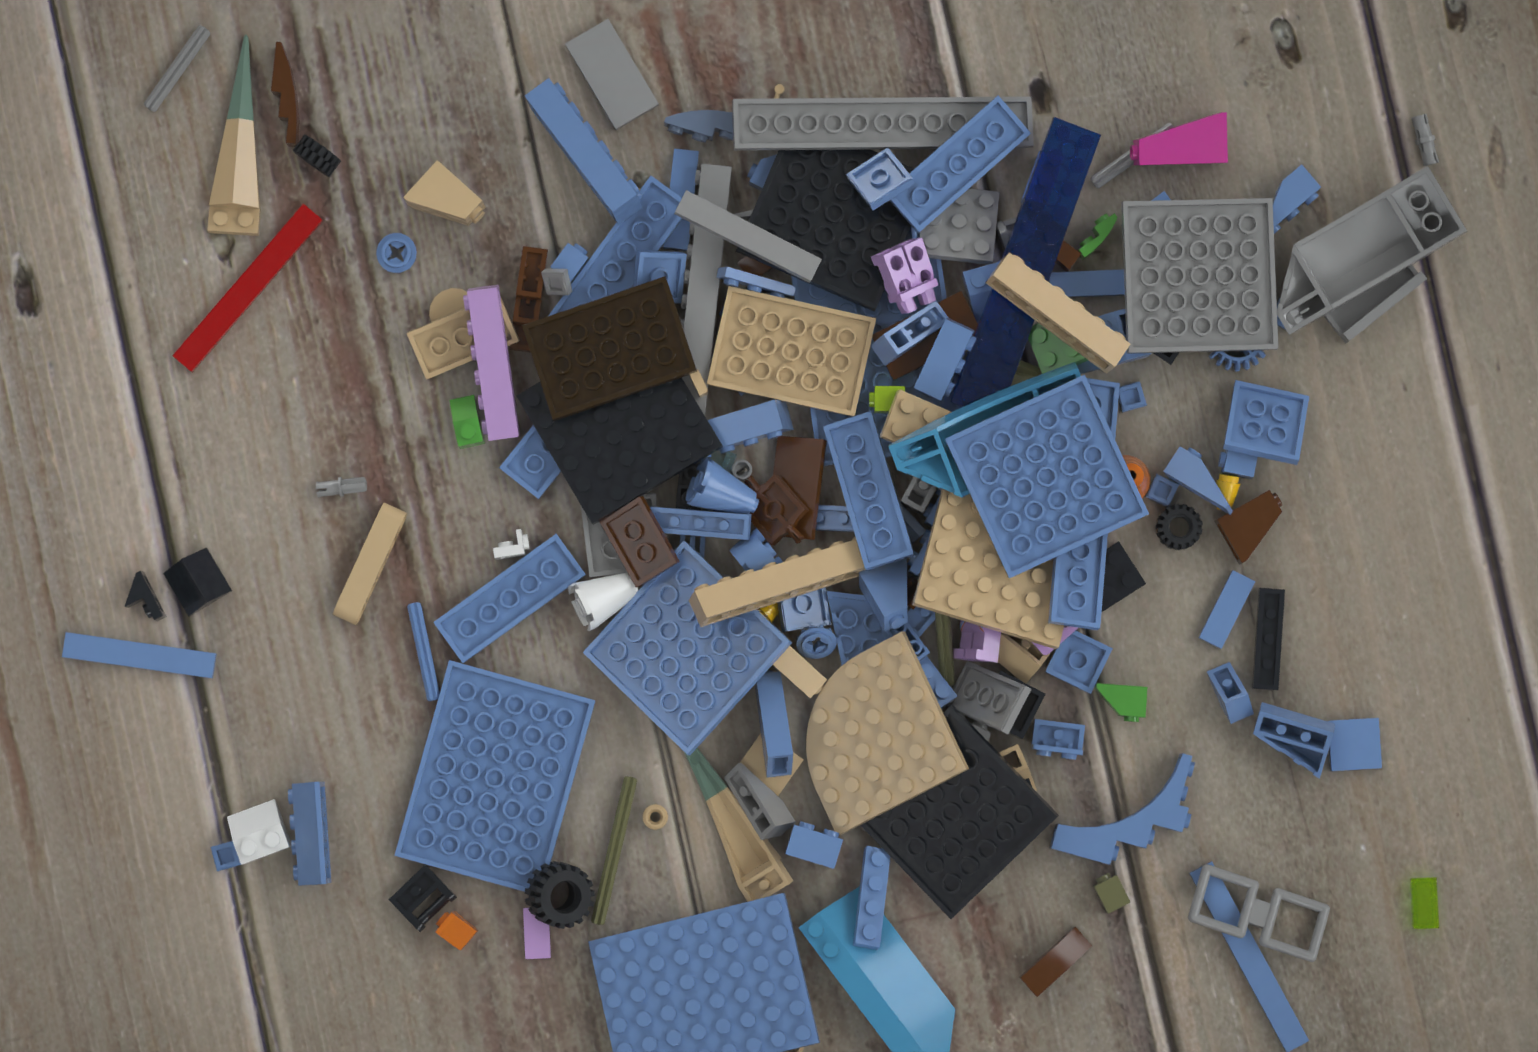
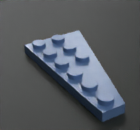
(853, 624)

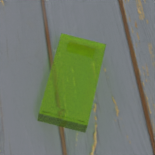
(1424, 903)

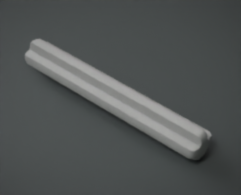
(177, 68)
(1117, 166)

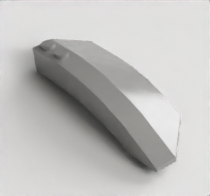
(1366, 248)

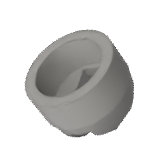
(739, 466)

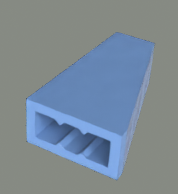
(774, 725)

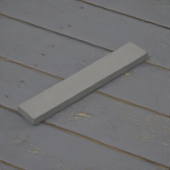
(747, 236)

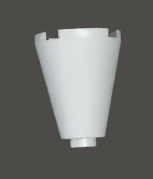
(601, 598)

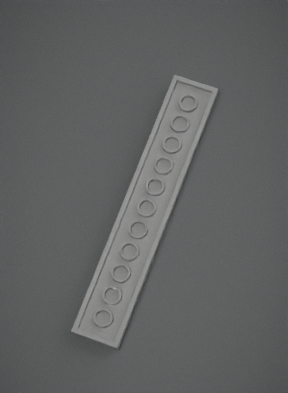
(860, 122)

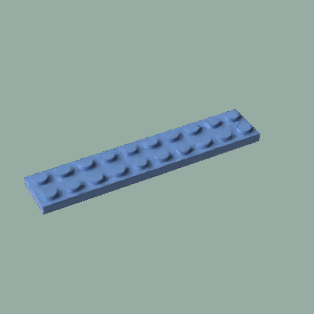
(1080, 572)

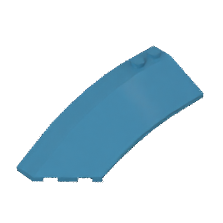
(885, 982)

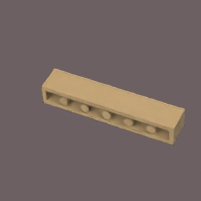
(1058, 313)

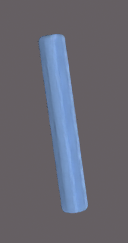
(423, 651)

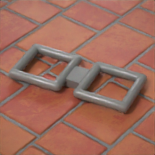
(1259, 913)

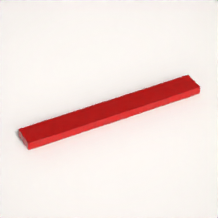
(247, 288)

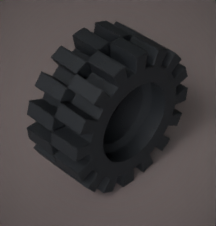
(316, 155)
(1190, 516)

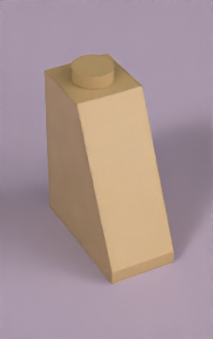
(800, 672)

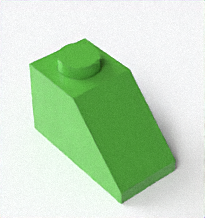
(466, 422)
(1125, 700)

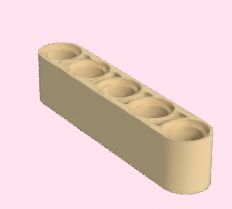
(370, 563)

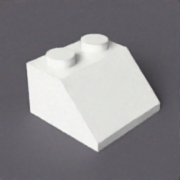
(258, 832)

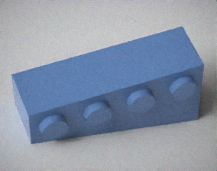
(751, 424)

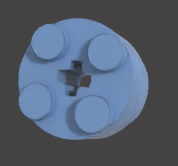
(754, 554)

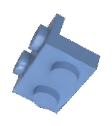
(1057, 737)

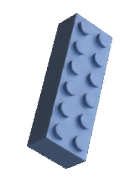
(581, 147)

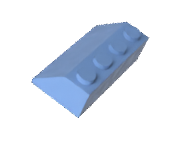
(311, 833)

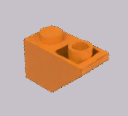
(455, 929)

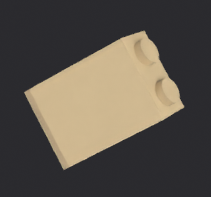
(445, 196)

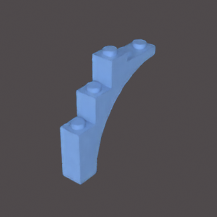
(1163, 810)

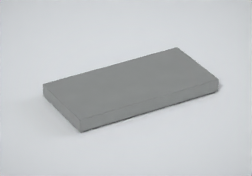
(612, 74)
(989, 697)

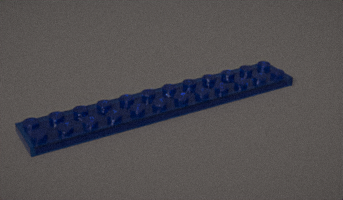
(1037, 241)

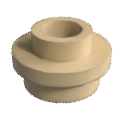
(663, 816)

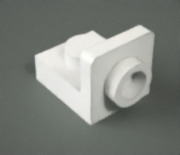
(509, 550)

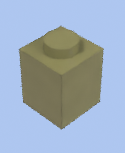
(1110, 892)

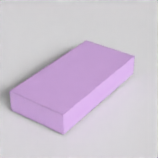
(536, 937)

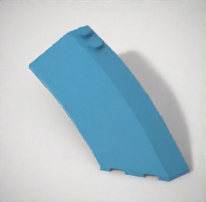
(926, 451)

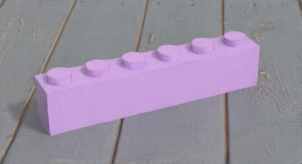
(493, 362)

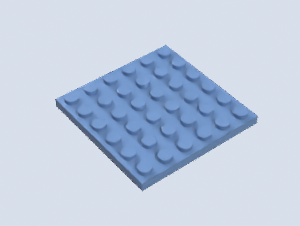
(1046, 476)
(672, 666)

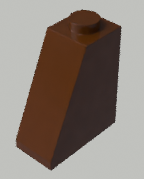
(1249, 524)

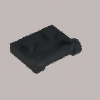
(416, 891)

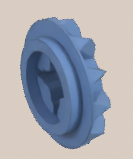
(398, 241)
(821, 648)

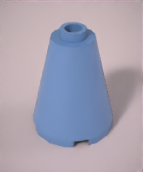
(720, 490)

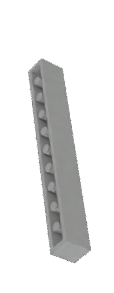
(703, 285)

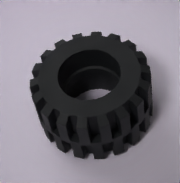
(576, 903)

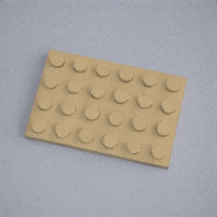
(791, 351)

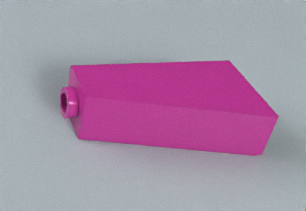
(1189, 143)

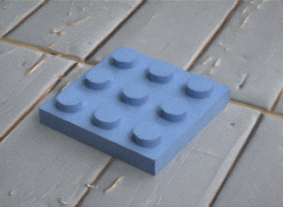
(1266, 422)

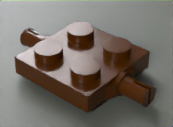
(777, 510)

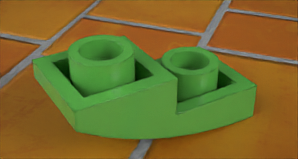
(1101, 230)

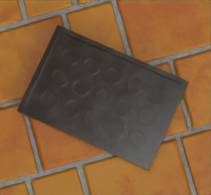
(609, 348)

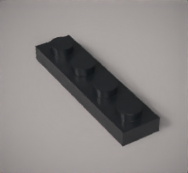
(1268, 639)

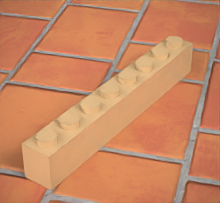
(776, 582)

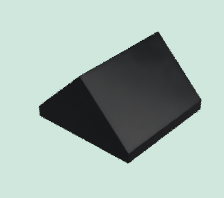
(197, 581)

